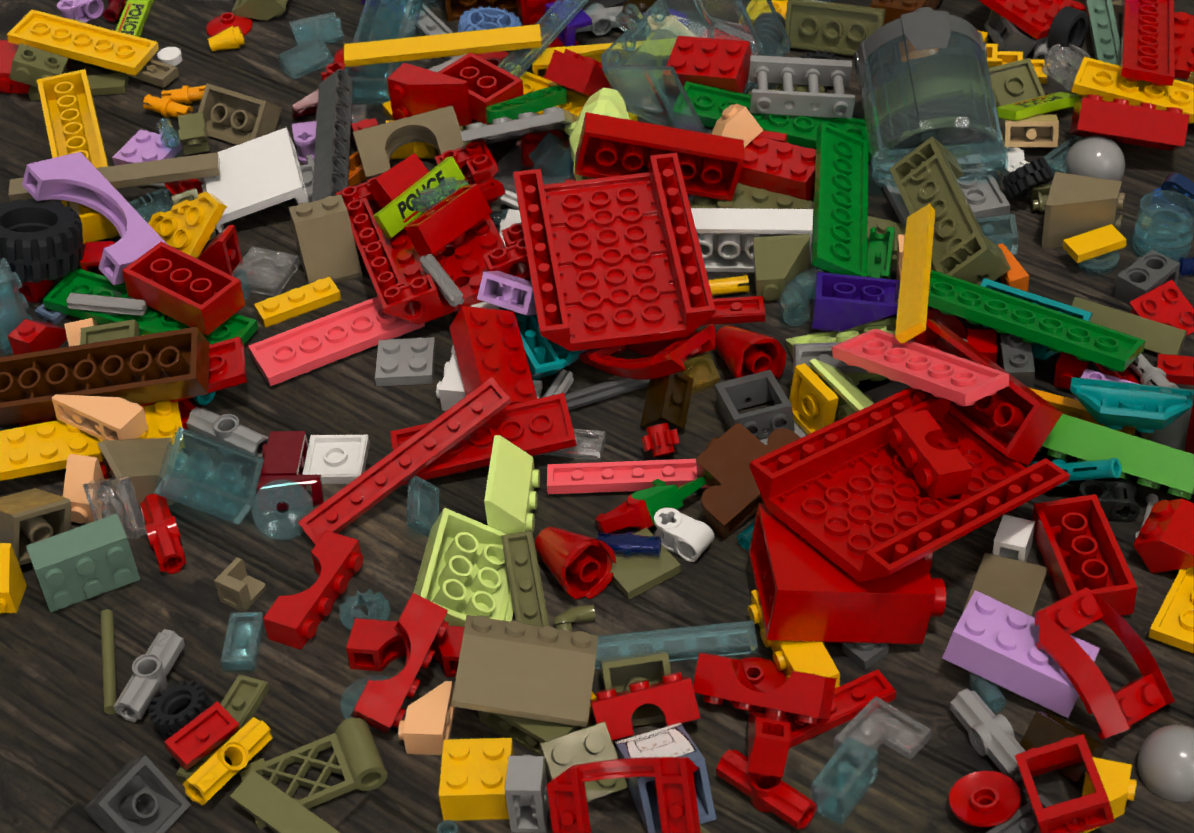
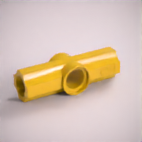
(216, 771)

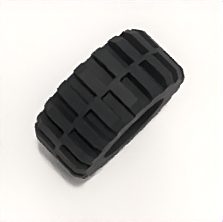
(40, 239)

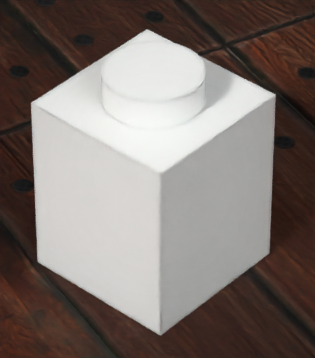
(1014, 538)

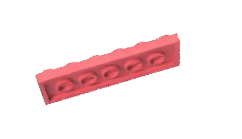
(326, 340)
(921, 367)

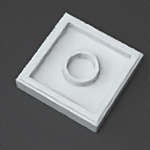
(336, 457)

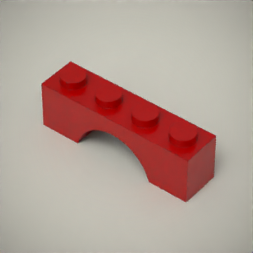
(296, 617)
(377, 644)
(802, 694)
(382, 699)

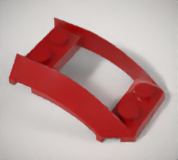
(664, 359)
(1112, 710)
(673, 784)

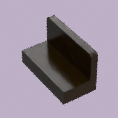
(668, 401)
(1048, 729)

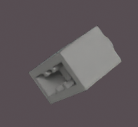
(527, 794)

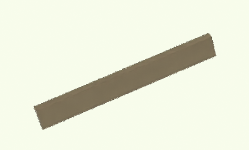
(144, 173)

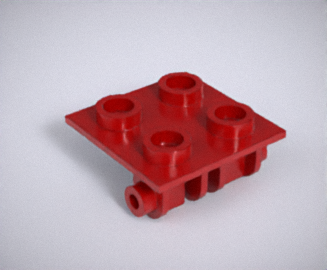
(1167, 306)

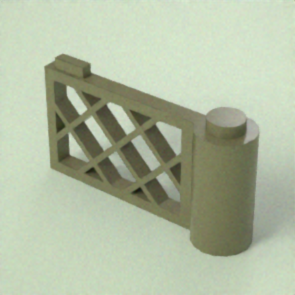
(354, 751)

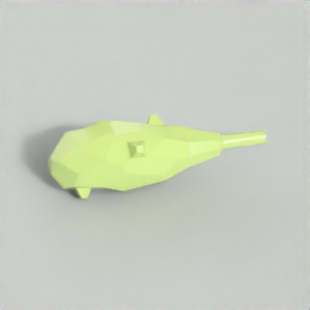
(603, 102)

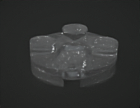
(1057, 63)

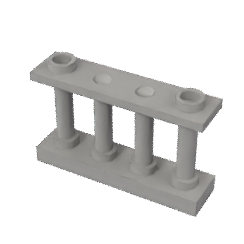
(801, 72)

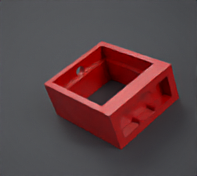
(1091, 810)

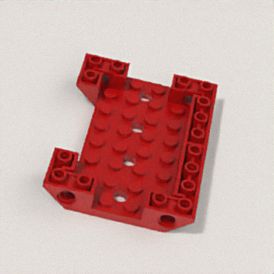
(395, 264)

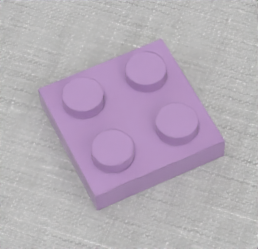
(144, 147)

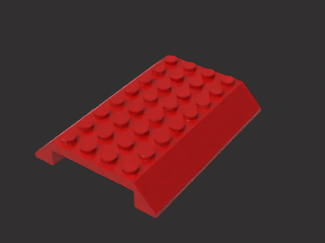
(614, 257)
(867, 508)

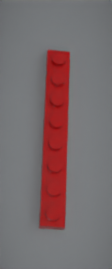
(406, 461)

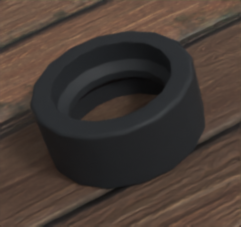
(1068, 27)

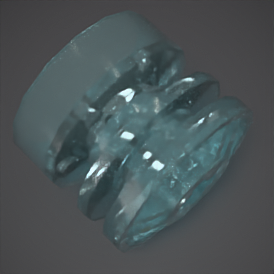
(1164, 224)

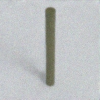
(108, 661)

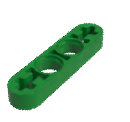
(530, 102)

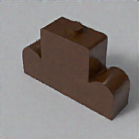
(732, 488)

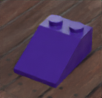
(852, 300)

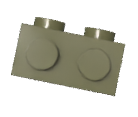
(36, 64)

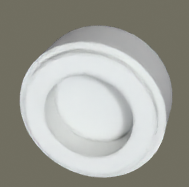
(170, 56)

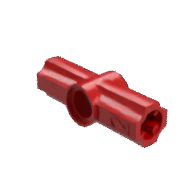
(163, 533)
(766, 793)

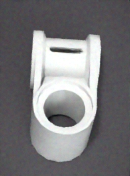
(682, 533)

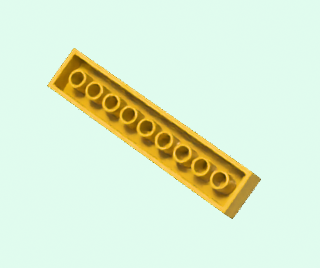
(72, 129)

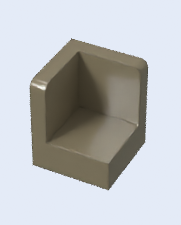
(238, 588)

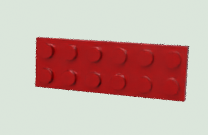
(531, 425)

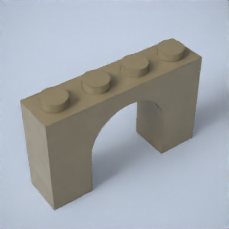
(379, 142)

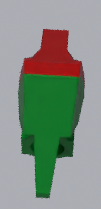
(643, 504)

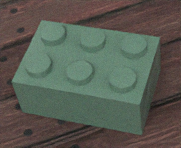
(83, 562)

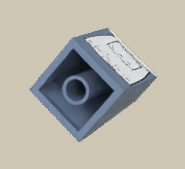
(665, 742)

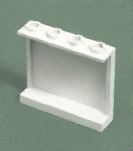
(257, 176)

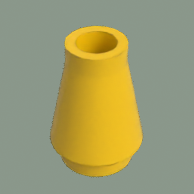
(228, 39)

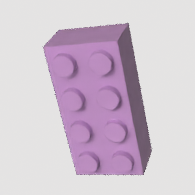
(1002, 648)

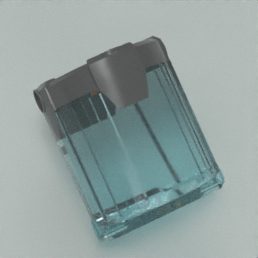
(925, 81)

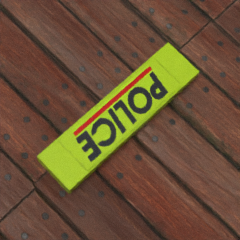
(134, 17)
(1037, 106)
(400, 210)

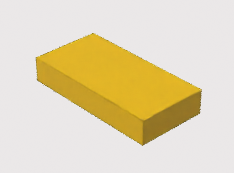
(1094, 243)

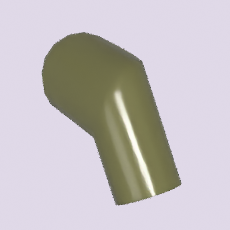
(574, 615)

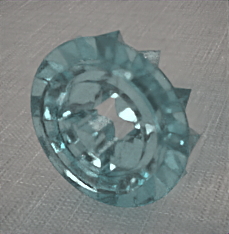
(1109, 261)
(377, 607)

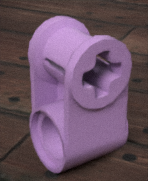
(80, 9)
(305, 139)

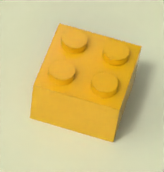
(474, 778)

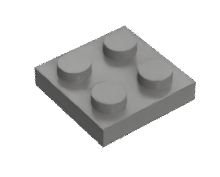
(405, 361)

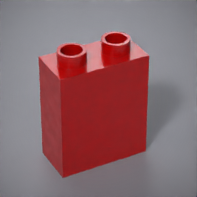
(816, 600)

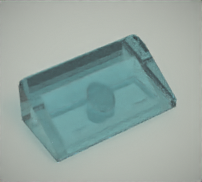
(305, 58)

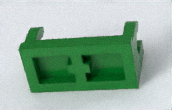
(880, 253)

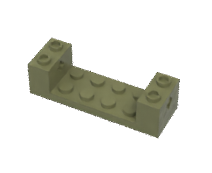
(959, 244)

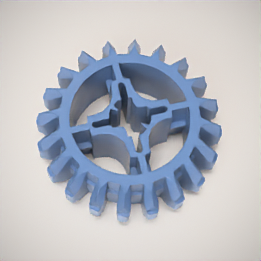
(487, 19)

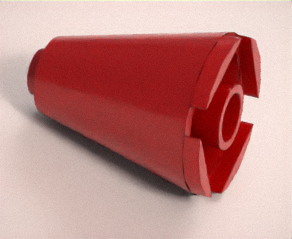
(749, 352)
(576, 561)

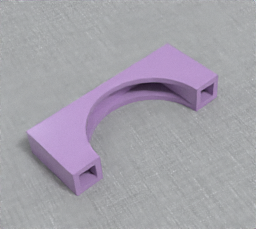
(78, 181)

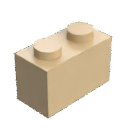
(1031, 132)

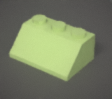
(850, 396)
(511, 488)

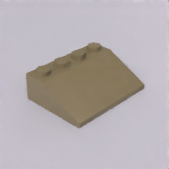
(525, 671)

